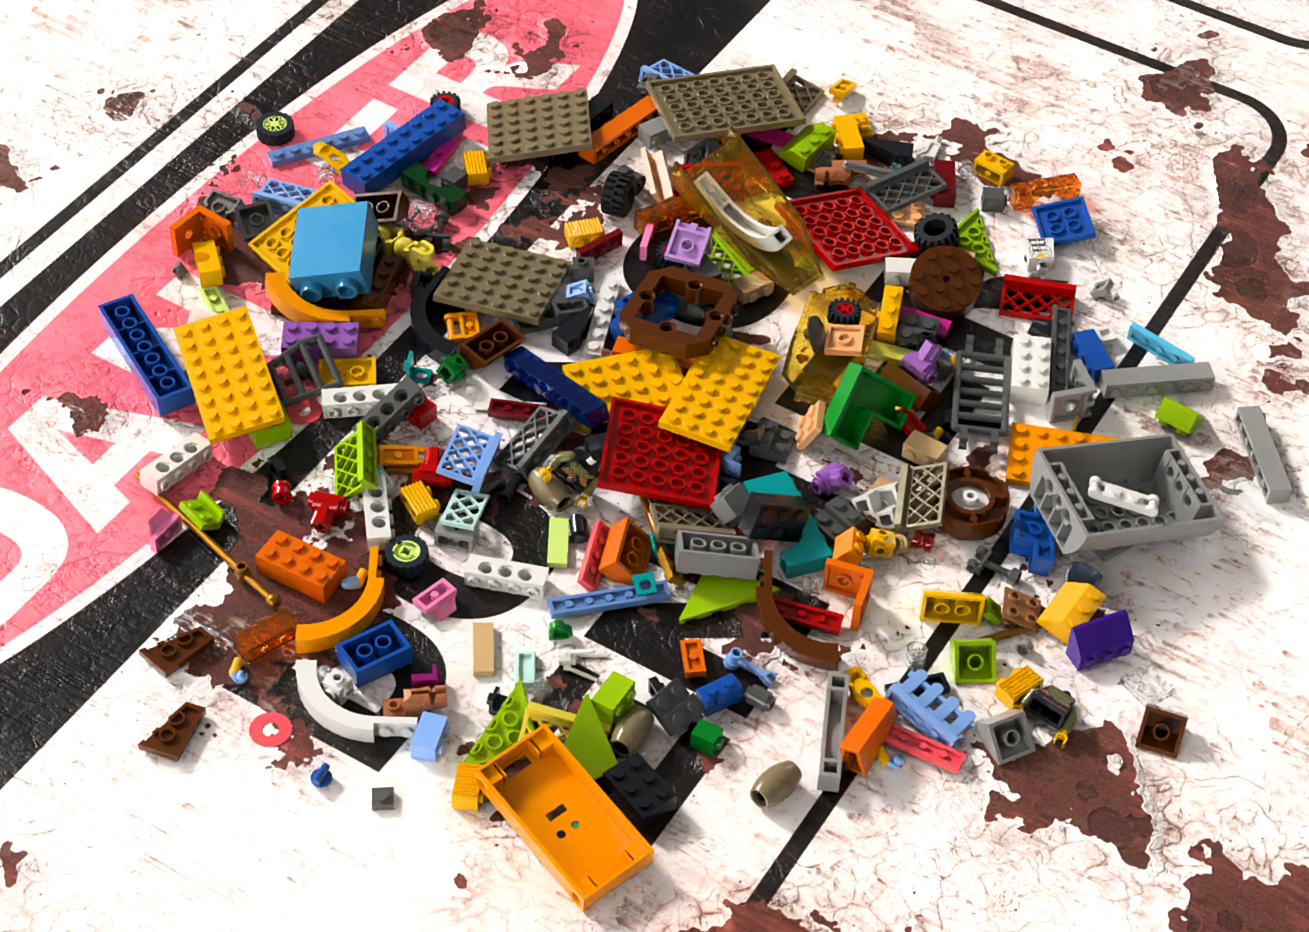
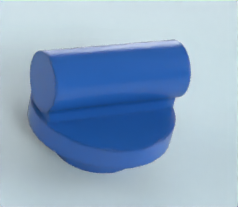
(321, 777)

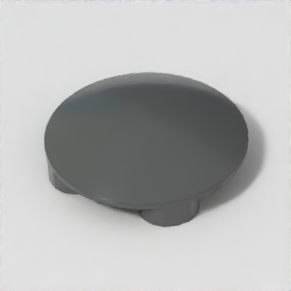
(815, 334)

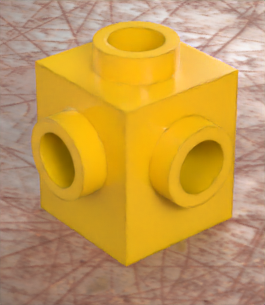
(880, 542)

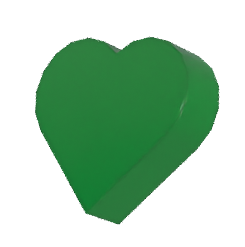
(559, 631)

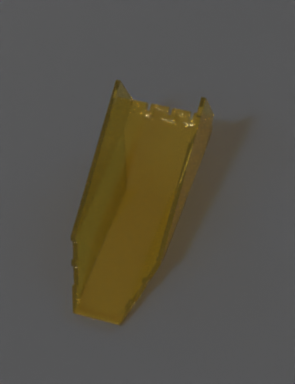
(760, 198)

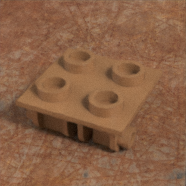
(1020, 609)

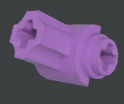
(922, 362)
(832, 478)

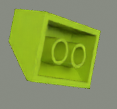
(806, 145)

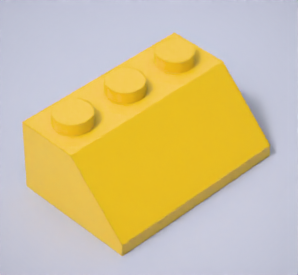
(951, 606)
(1070, 607)

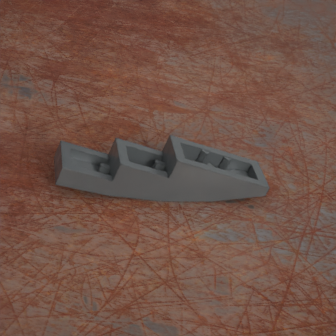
(555, 315)

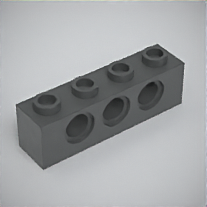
(393, 404)

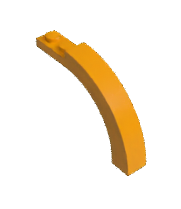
(302, 311)
(327, 634)

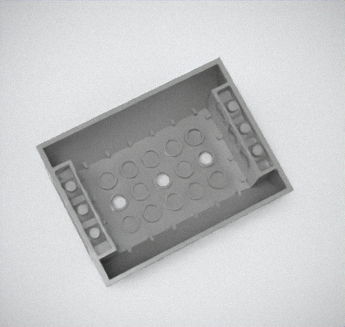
(1139, 464)

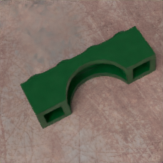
(446, 198)

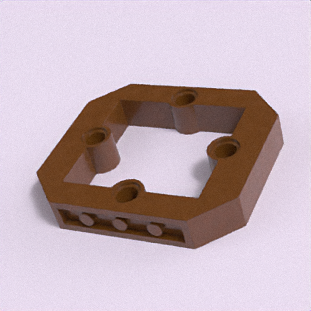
(664, 336)

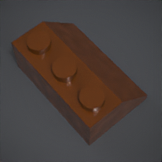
(387, 206)
(491, 344)
(926, 397)

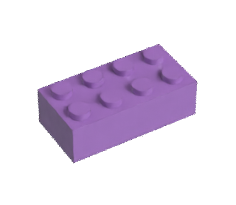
(340, 337)

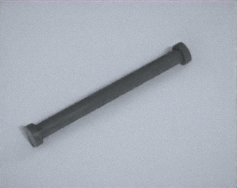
(499, 481)

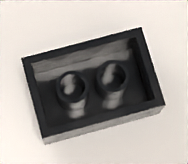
(774, 517)
(639, 791)

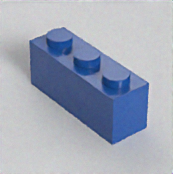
(1091, 352)

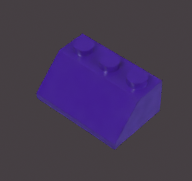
(1100, 640)

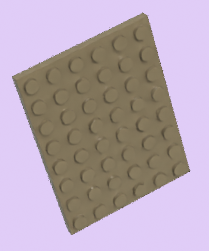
(714, 101)

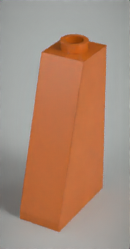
(868, 735)

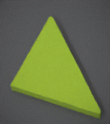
(975, 240)
(719, 593)
(503, 729)
(589, 742)

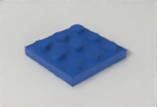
(1064, 221)

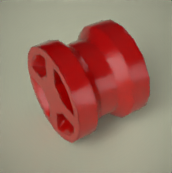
(281, 492)

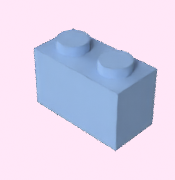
(430, 736)

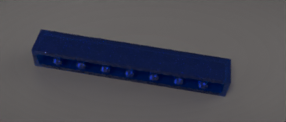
(556, 387)

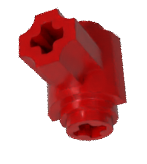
(427, 471)
(326, 508)

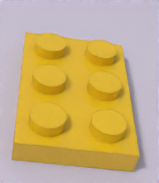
(353, 371)

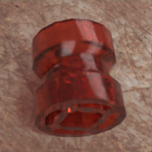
(927, 542)

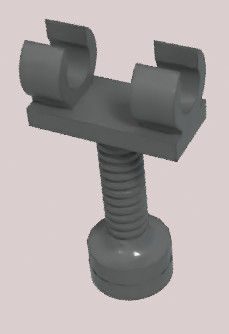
(441, 219)
(985, 556)

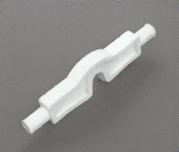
(930, 151)

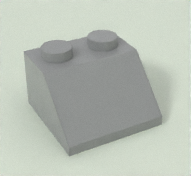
(1007, 735)

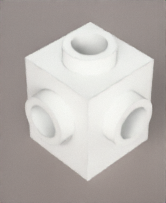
(338, 686)

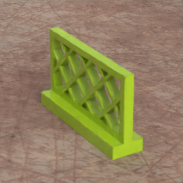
(730, 256)
(364, 463)

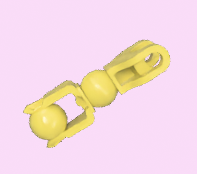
(415, 253)

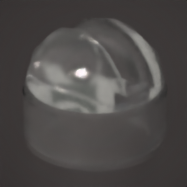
(928, 561)

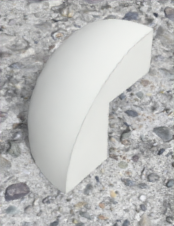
(878, 505)

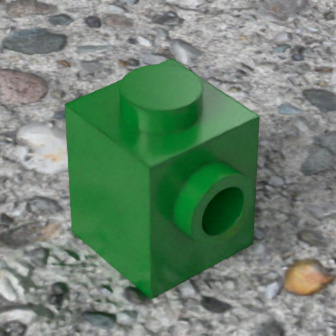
(707, 737)

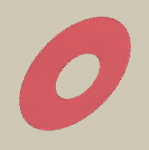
(316, 411)
(283, 734)

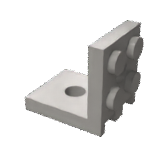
(1078, 396)

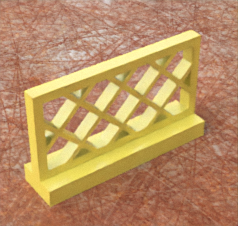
(551, 717)

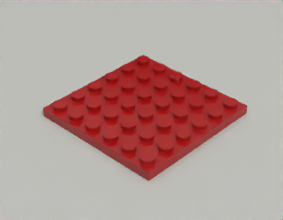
(851, 229)
(654, 461)

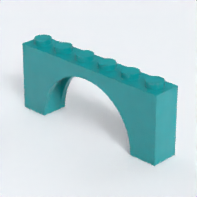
(812, 550)

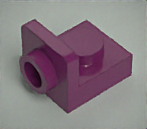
(422, 679)

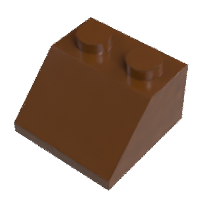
(1161, 730)

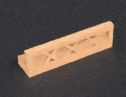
(658, 175)

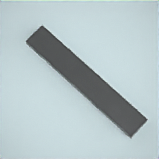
(1060, 349)

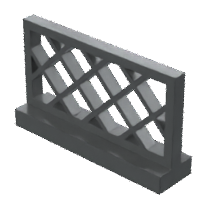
(903, 178)
(541, 446)

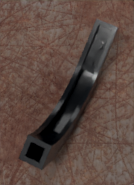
(425, 336)

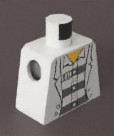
(1037, 254)

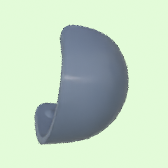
(1083, 573)

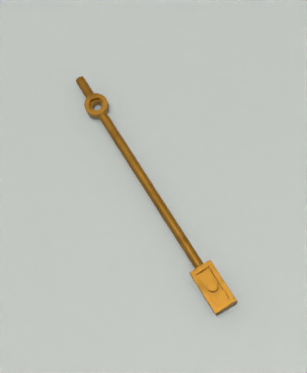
(665, 557)

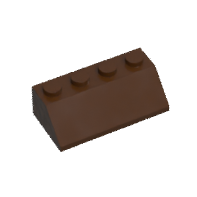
(385, 278)

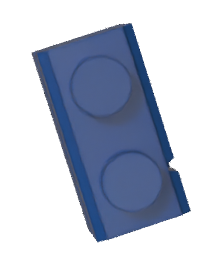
(720, 694)

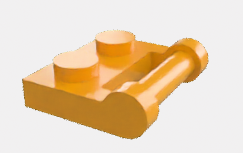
(468, 325)

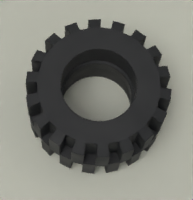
(618, 194)
(936, 231)

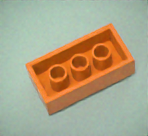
(301, 566)

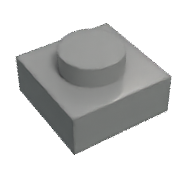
(1102, 288)

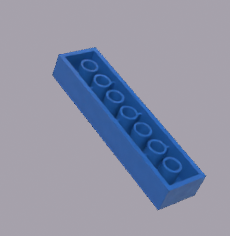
(403, 147)
(146, 354)

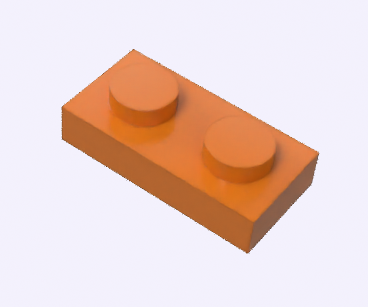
(693, 658)

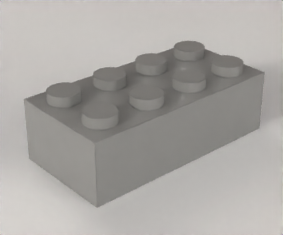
(716, 554)

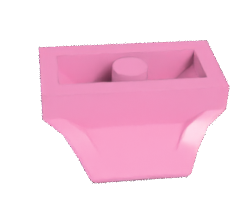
(163, 528)
(437, 600)

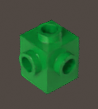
(455, 365)

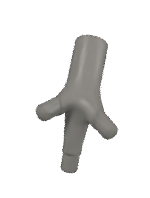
(422, 231)

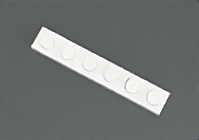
(601, 319)

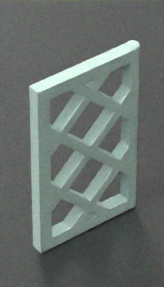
(459, 522)

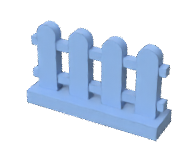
(922, 716)

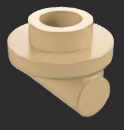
(902, 544)

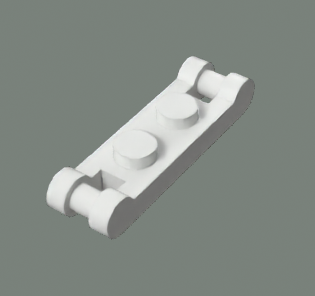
(1123, 497)

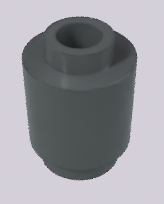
(759, 698)

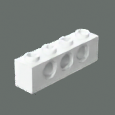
(352, 400)
(176, 464)
(377, 515)
(506, 576)

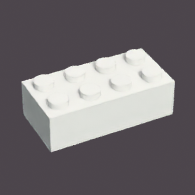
(1030, 369)

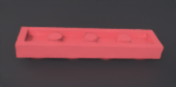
(589, 573)
(925, 748)

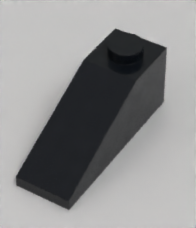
(888, 151)
(571, 334)

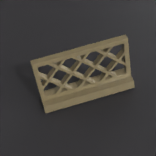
(790, 80)
(907, 498)
(667, 529)

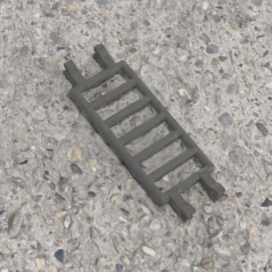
(1004, 395)

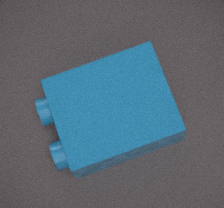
(333, 251)

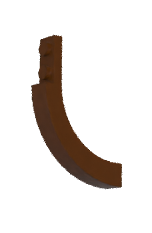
(801, 648)

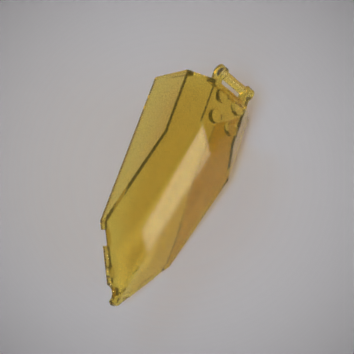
(815, 374)

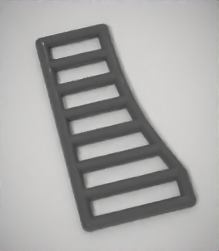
(286, 356)

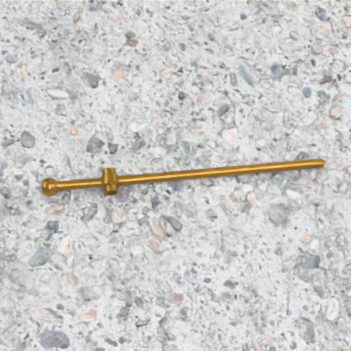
(241, 569)

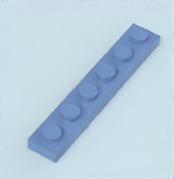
(305, 149)
(606, 600)

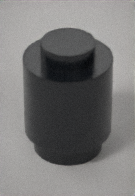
(578, 529)

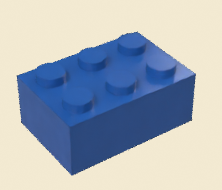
(374, 653)

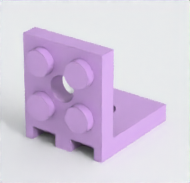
(693, 238)

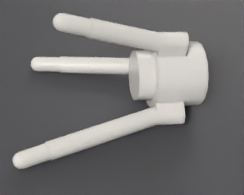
(570, 657)

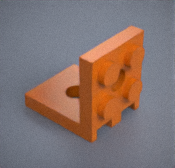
(201, 224)
(856, 586)

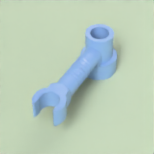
(734, 660)

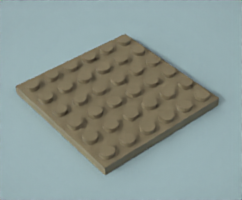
(538, 126)
(502, 281)

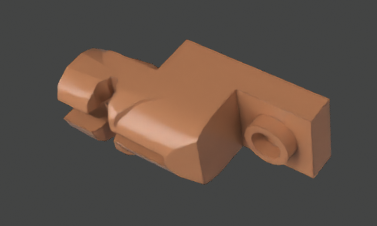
(836, 174)
(416, 701)

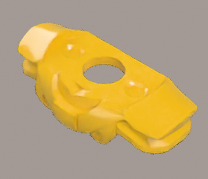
(325, 151)
(857, 683)

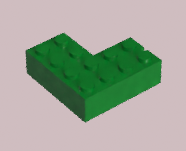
(858, 400)

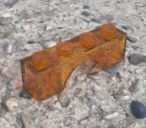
(1024, 194)

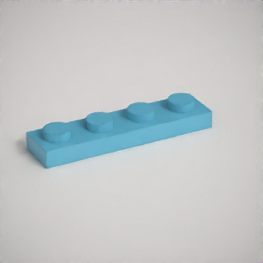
(1157, 345)

